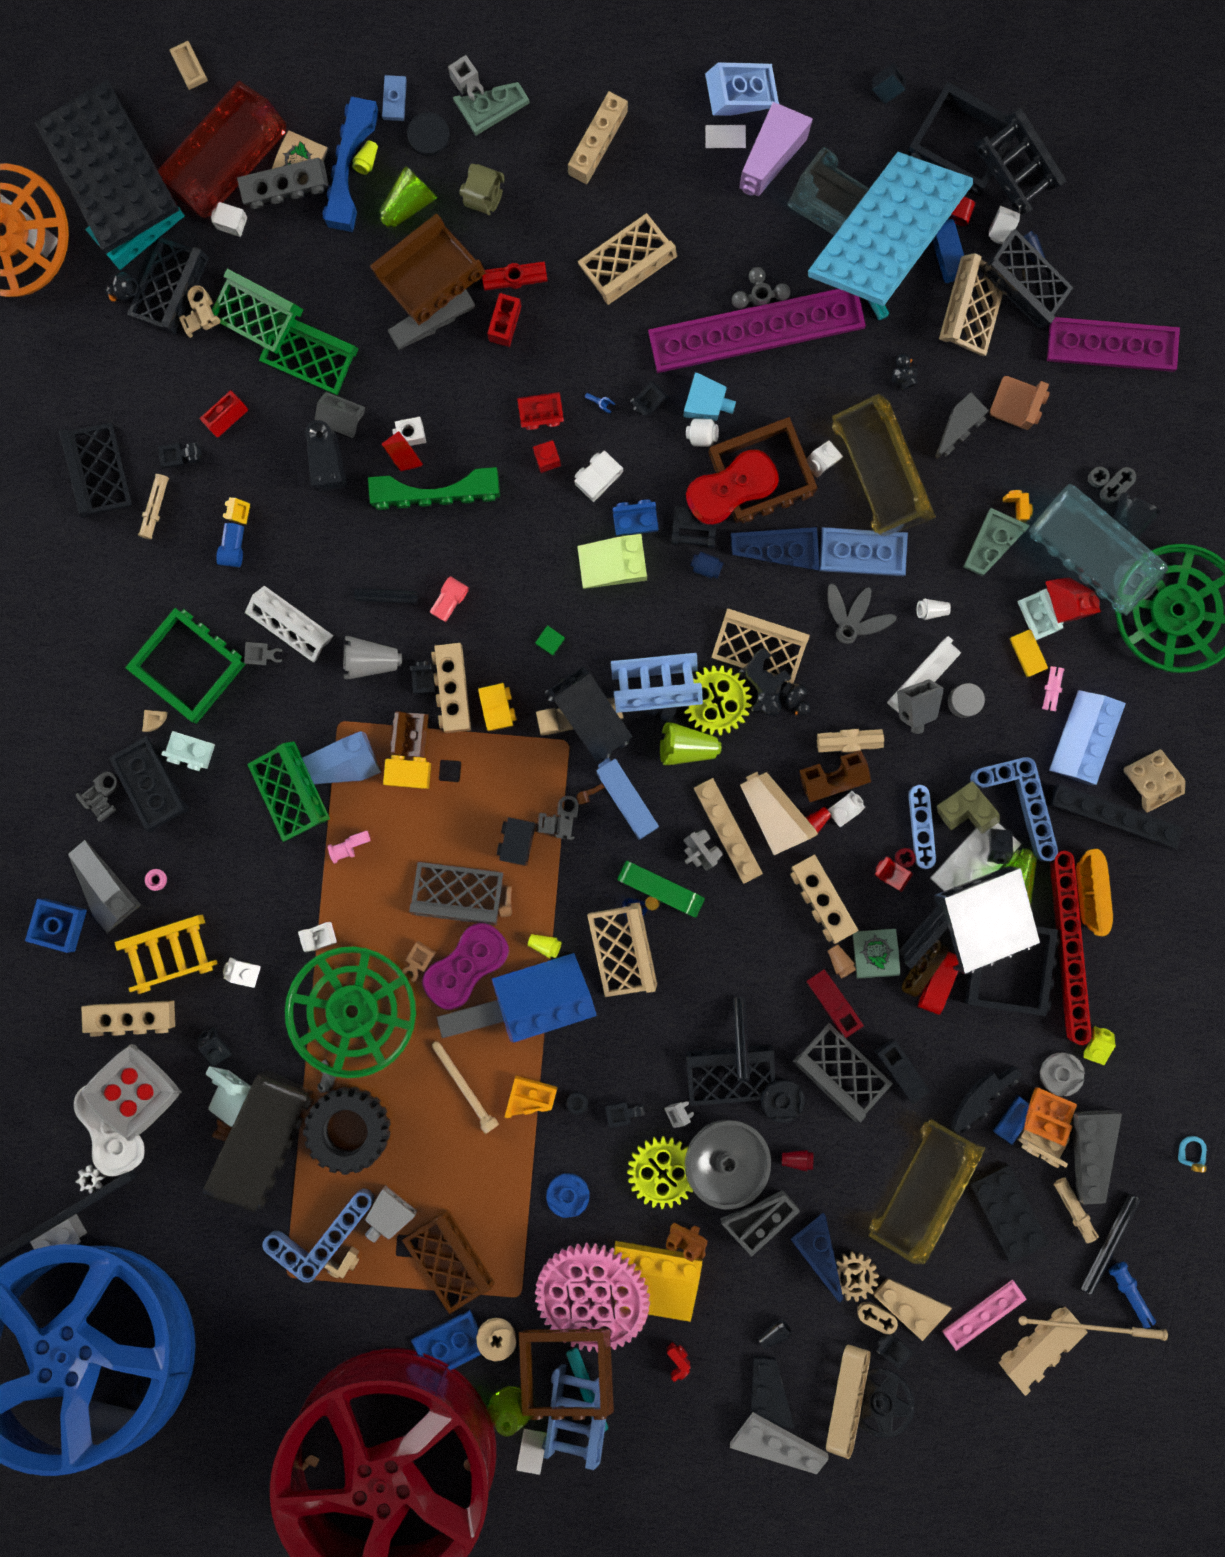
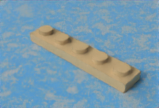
(728, 831)

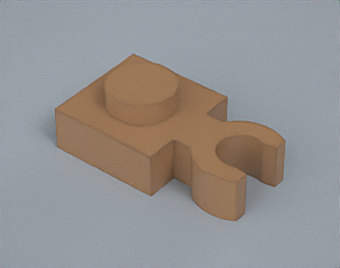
(419, 959)

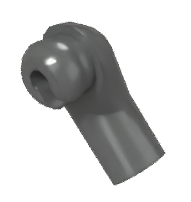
(327, 1081)

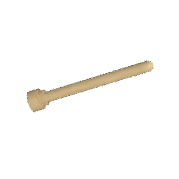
(487, 1122)

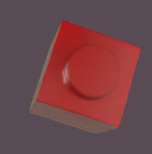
(546, 456)

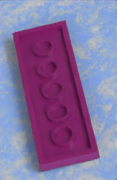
(1113, 344)

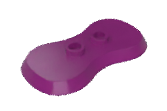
(454, 977)

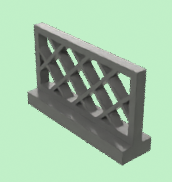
(450, 911)
(834, 1089)

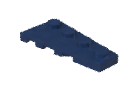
(784, 547)

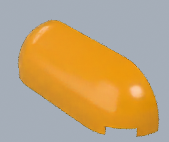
(1095, 892)

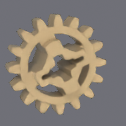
(860, 1270)

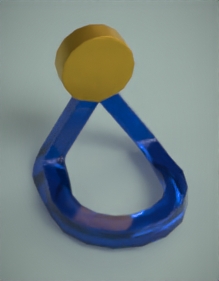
(650, 903)

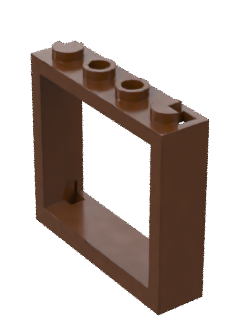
(756, 436)
(602, 1337)

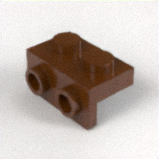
(409, 734)

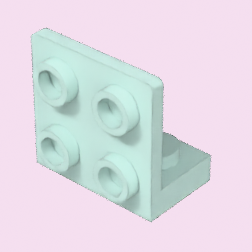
(229, 1094)

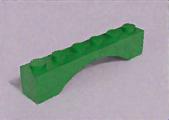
(479, 484)

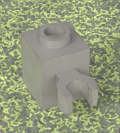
(465, 77)

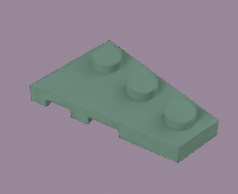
(491, 106)
(993, 540)

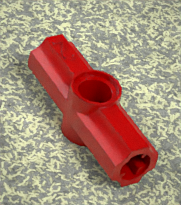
(528, 273)

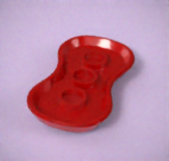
(718, 494)

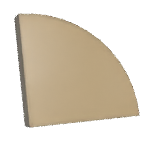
(153, 720)

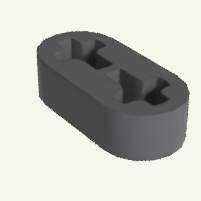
(1114, 482)

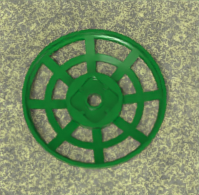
(1192, 615)
(337, 1016)

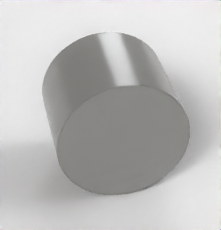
(966, 700)

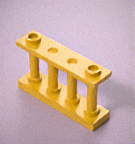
(151, 939)

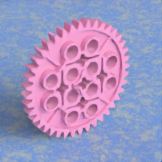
(615, 1272)

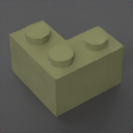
(970, 804)

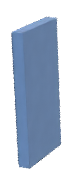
(863, 552)

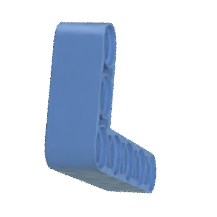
(1026, 801)
(326, 1242)

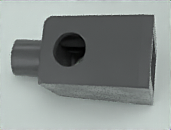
(919, 704)

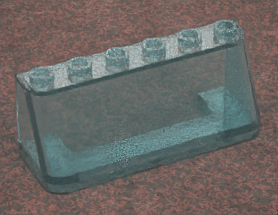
(1098, 549)

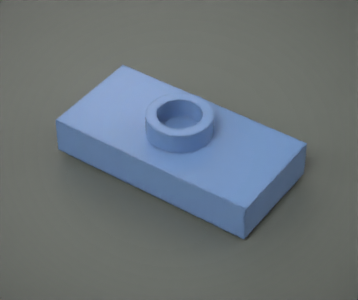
(394, 98)

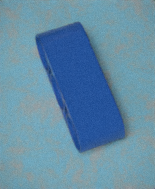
(948, 250)

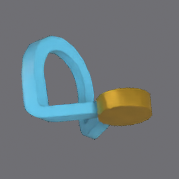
(1198, 1167)

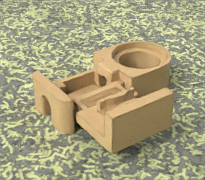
(202, 313)

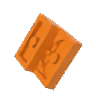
(1049, 1116)

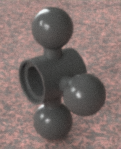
(757, 277)

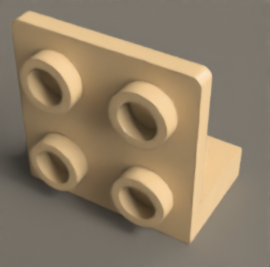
(1156, 780)
(1039, 1145)

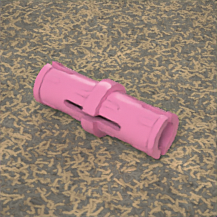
(1053, 689)

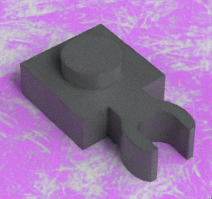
(257, 654)

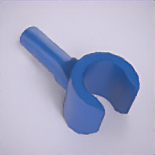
(601, 402)

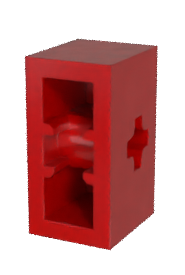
(504, 320)

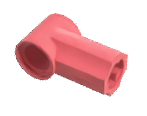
(451, 595)

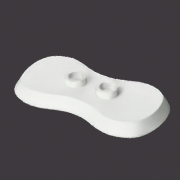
(110, 1150)

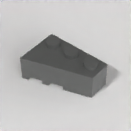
(760, 1221)

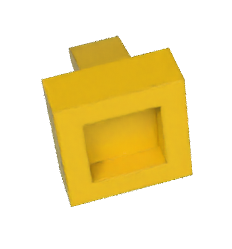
(237, 510)

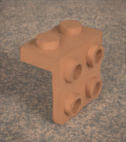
(1019, 402)

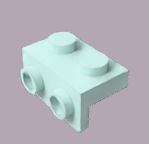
(1040, 614)

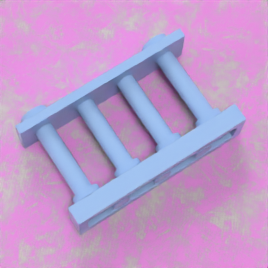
(656, 697)

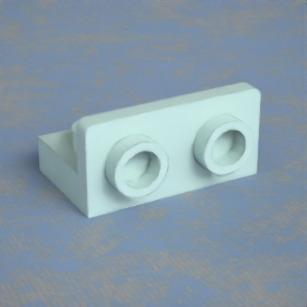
(188, 750)

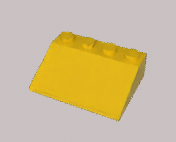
(669, 1278)

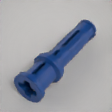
(1128, 1286)

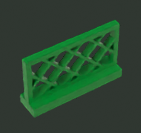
(266, 298)
(321, 339)
(300, 779)

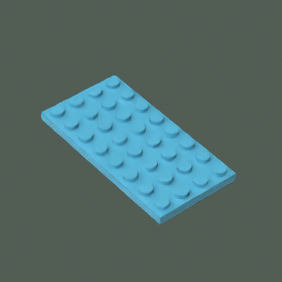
(890, 228)

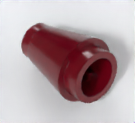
(798, 1160)

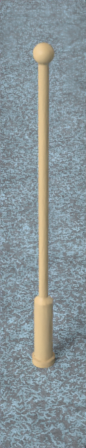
(1136, 1332)

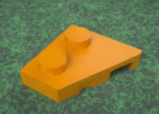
(529, 1097)

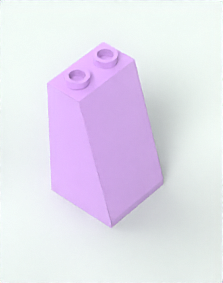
(776, 144)

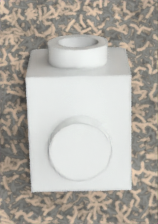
(823, 458)
(846, 808)
(317, 937)
(241, 972)

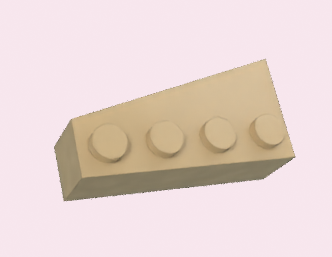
(1041, 1350)

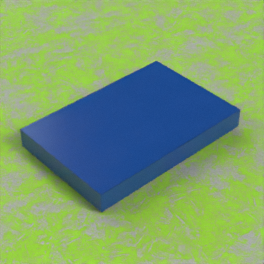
(451, 1341)

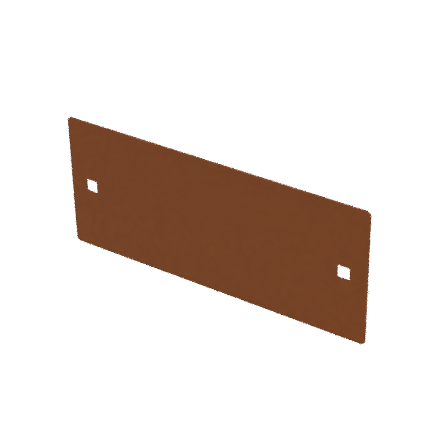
(435, 1142)

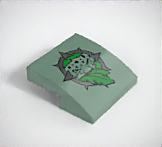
(876, 953)

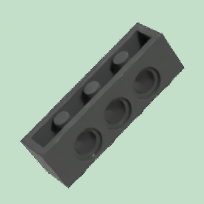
(251, 184)

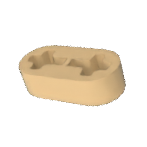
(874, 1322)

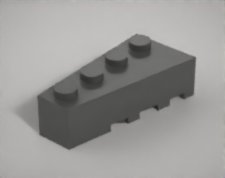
(1094, 1151)

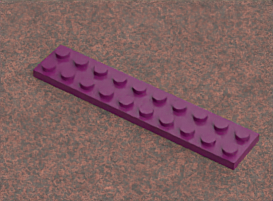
(755, 329)

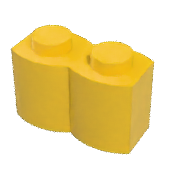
(496, 706)

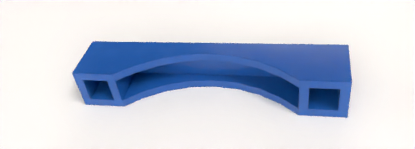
(359, 123)

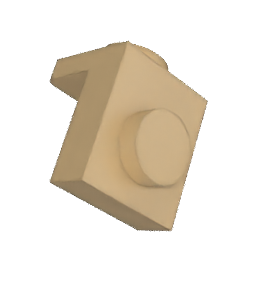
(349, 1262)

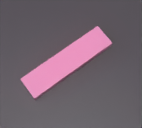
(984, 1315)

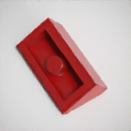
(224, 414)
(401, 452)

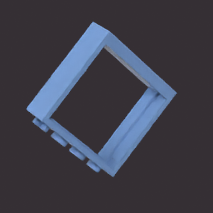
(626, 798)

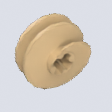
(507, 1342)

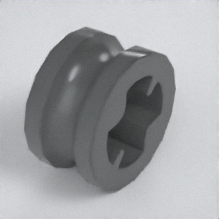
(1092, 481)

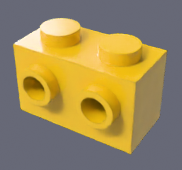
(407, 773)

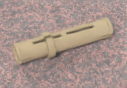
(151, 516)
(1079, 1216)

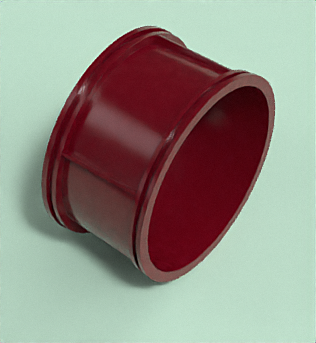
(383, 1478)

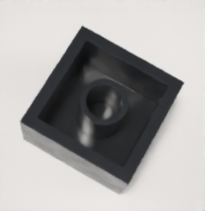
(517, 841)

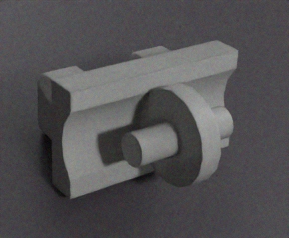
(699, 853)

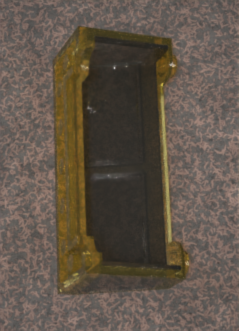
(884, 465)
(927, 1193)

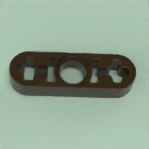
(917, 979)

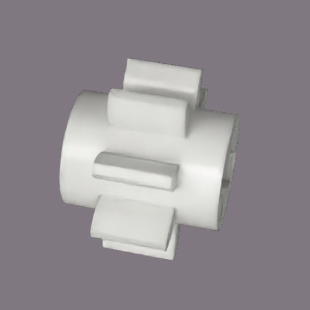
(84, 1179)

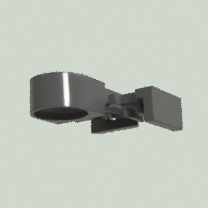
(95, 797)
(561, 824)

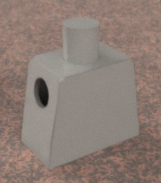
(388, 1215)

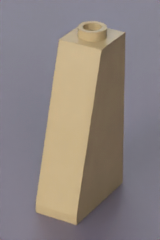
(776, 814)

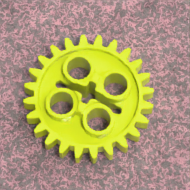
(735, 694)
(648, 1185)

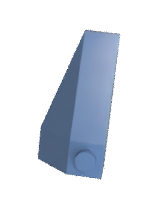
(343, 761)

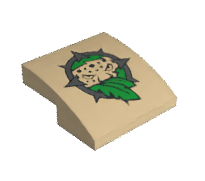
(298, 149)

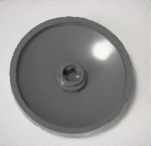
(727, 1164)

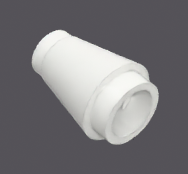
(931, 609)

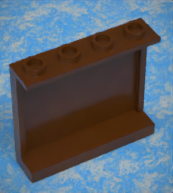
(427, 270)

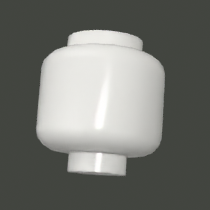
(702, 432)

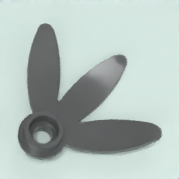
(851, 623)

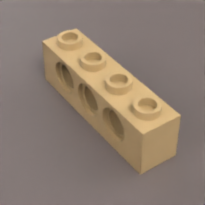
(597, 137)
(461, 720)
(812, 867)
(93, 1017)

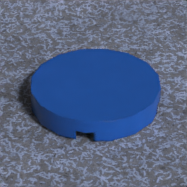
(567, 1195)

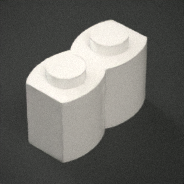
(598, 475)

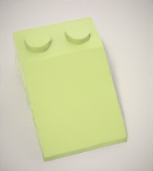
(612, 561)

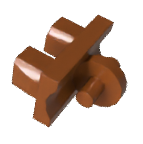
(688, 1240)

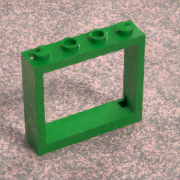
(217, 689)

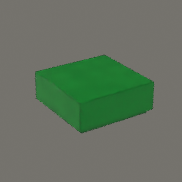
(550, 640)

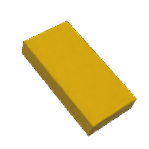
(1028, 653)

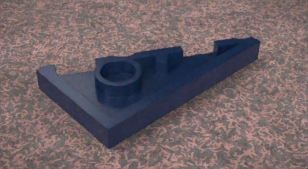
(817, 1249)

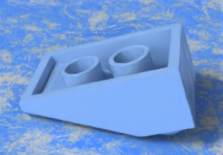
(741, 88)

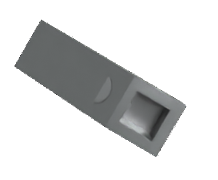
(963, 417)

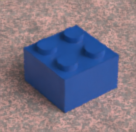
(56, 925)

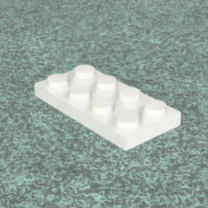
(968, 861)

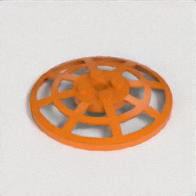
(18, 230)

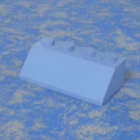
(1087, 737)

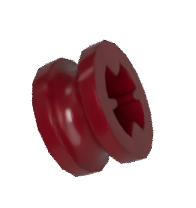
(903, 851)

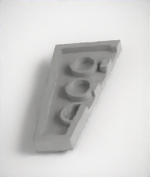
(778, 1445)

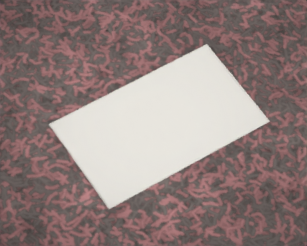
(725, 136)
(531, 1452)

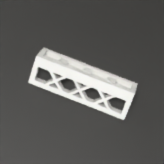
(289, 619)
(931, 668)

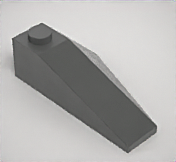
(104, 892)

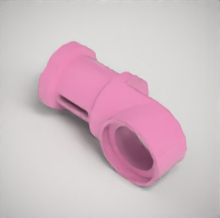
(346, 848)

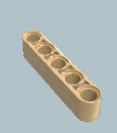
(848, 1401)

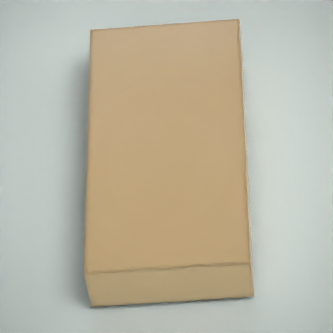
(188, 65)

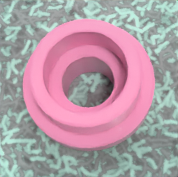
(149, 879)

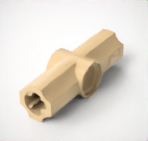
(850, 740)

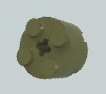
(482, 189)

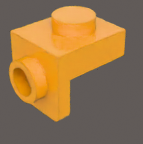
(1023, 508)

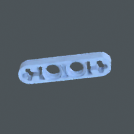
(926, 826)

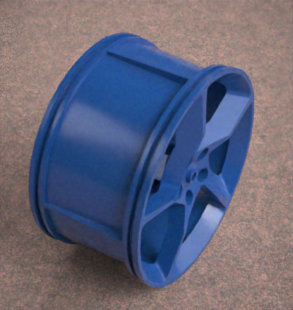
(69, 1355)

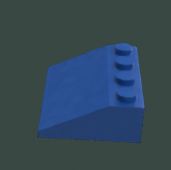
(543, 997)

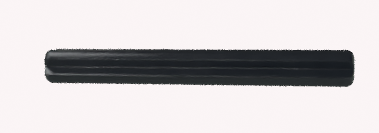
(1110, 1244)

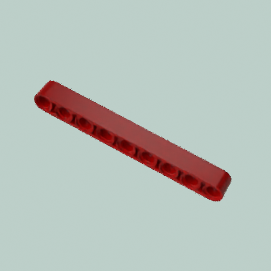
(1077, 955)

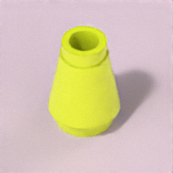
(365, 158)
(545, 945)

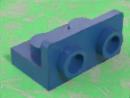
(635, 518)

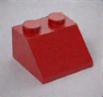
(1072, 599)

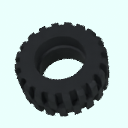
(326, 1151)

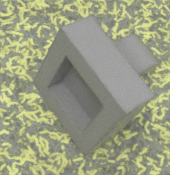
(678, 1114)

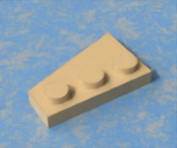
(912, 1308)

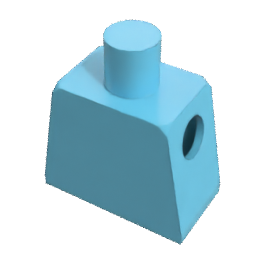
(707, 399)

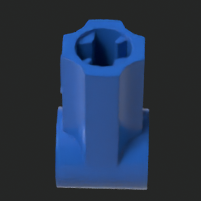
(230, 550)

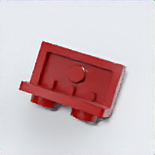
(540, 410)

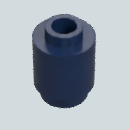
(706, 565)

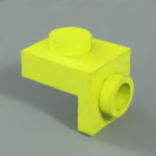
(1100, 1045)

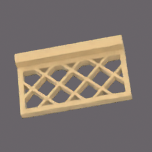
(640, 270)
(962, 299)
(765, 627)
(641, 948)

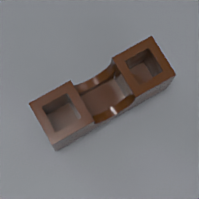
(851, 774)

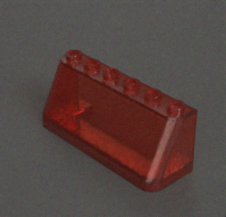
(223, 148)

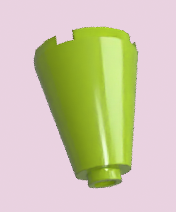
(686, 745)

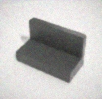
(339, 414)

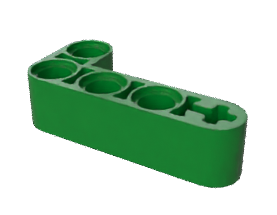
(661, 889)

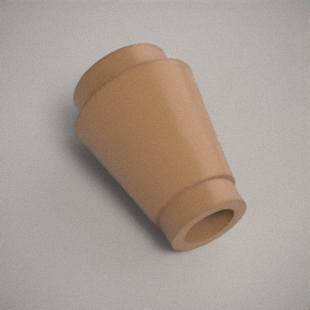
(841, 961)

